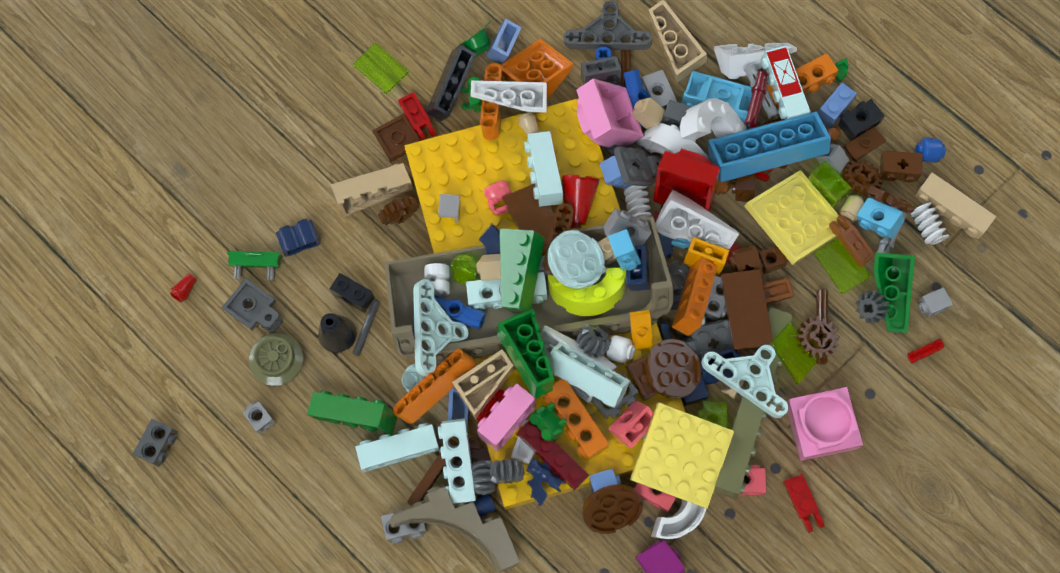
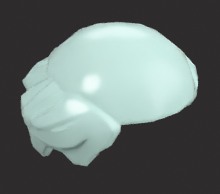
(411, 377)

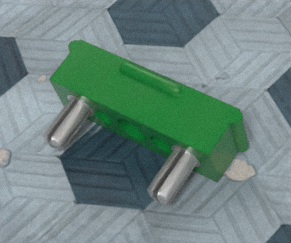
(254, 260)

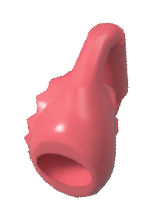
(494, 195)

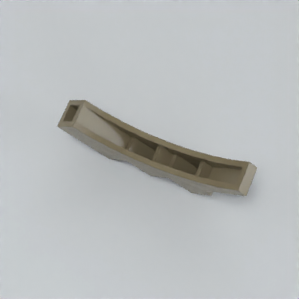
(439, 510)

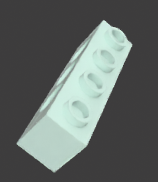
(477, 288)
(459, 429)

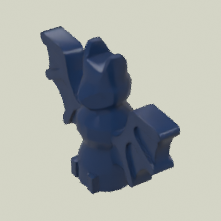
(542, 473)

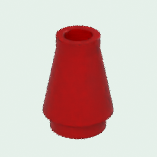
(183, 288)

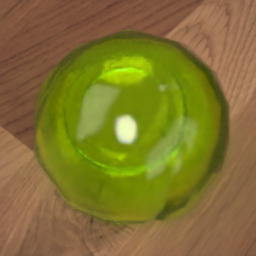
(464, 269)

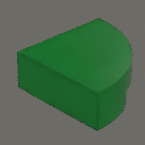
(842, 66)

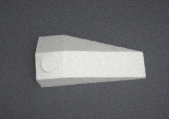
(686, 219)

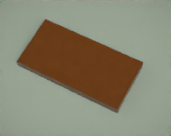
(528, 214)
(746, 309)

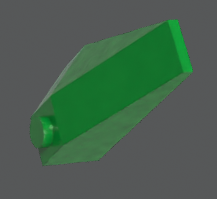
(894, 280)

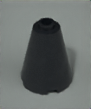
(336, 333)

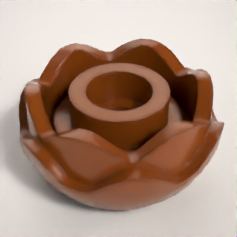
(833, 132)

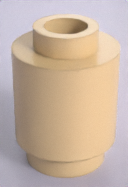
(852, 207)

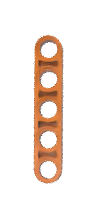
(490, 111)
(433, 386)

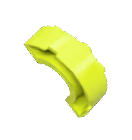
(593, 299)

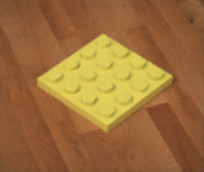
(794, 216)
(682, 455)

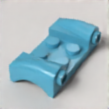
(705, 87)

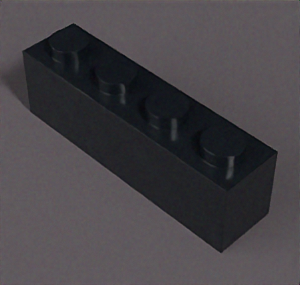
(450, 83)

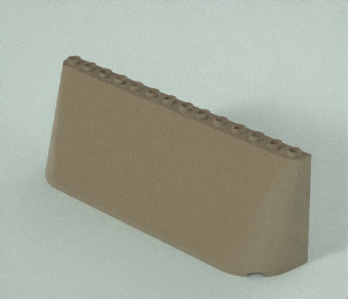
(405, 273)

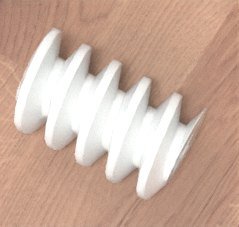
(636, 202)
(928, 224)

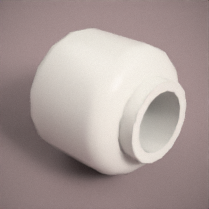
(620, 349)

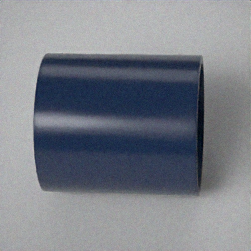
(484, 505)

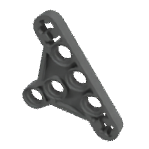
(598, 31)

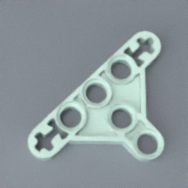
(433, 318)
(758, 382)

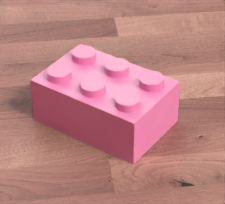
(506, 417)

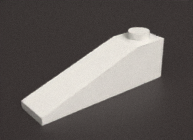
(734, 59)
(517, 95)
(552, 338)

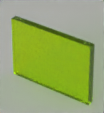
(380, 68)
(841, 266)
(791, 355)

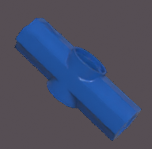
(634, 87)
(466, 315)

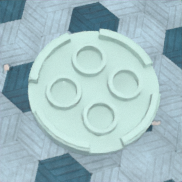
(575, 259)

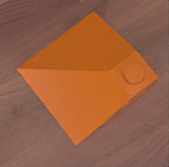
(538, 64)

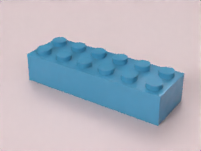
(769, 146)

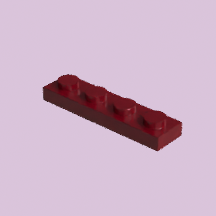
(553, 456)

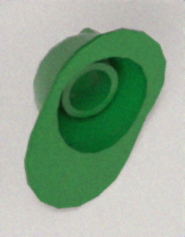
(478, 42)

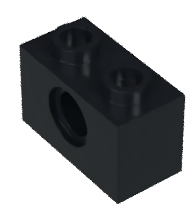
(868, 112)
(352, 292)

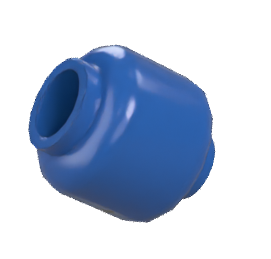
(932, 149)

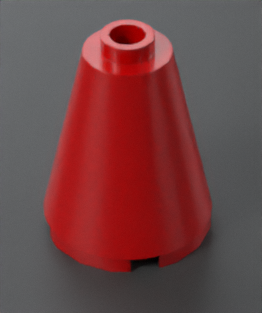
(580, 194)

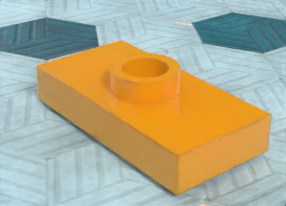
(641, 329)

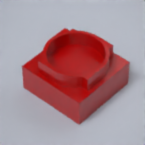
(688, 175)

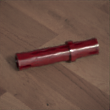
(758, 92)

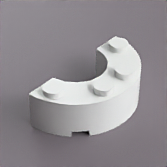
(712, 115)
(667, 138)
(680, 523)

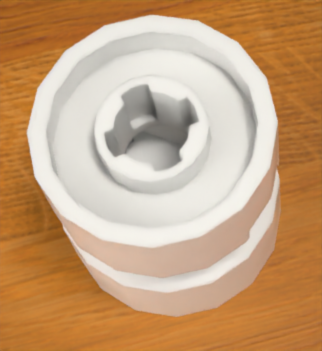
(438, 276)

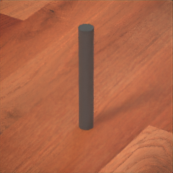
(366, 327)

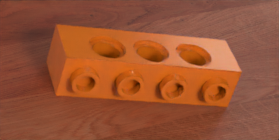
(822, 66)
(695, 296)
(589, 448)

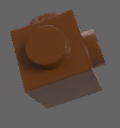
(744, 188)

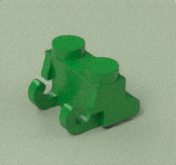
(475, 103)
(548, 422)

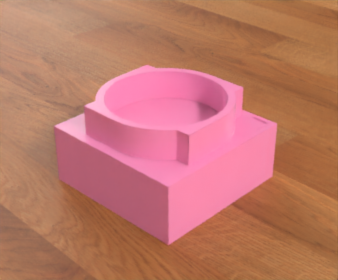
(606, 114)
(824, 424)

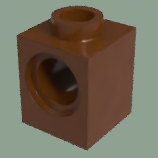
(775, 253)

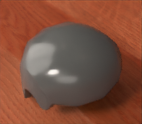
(678, 274)

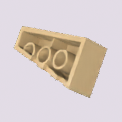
(678, 44)
(371, 188)

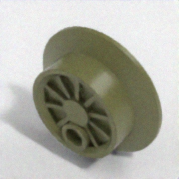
(276, 359)

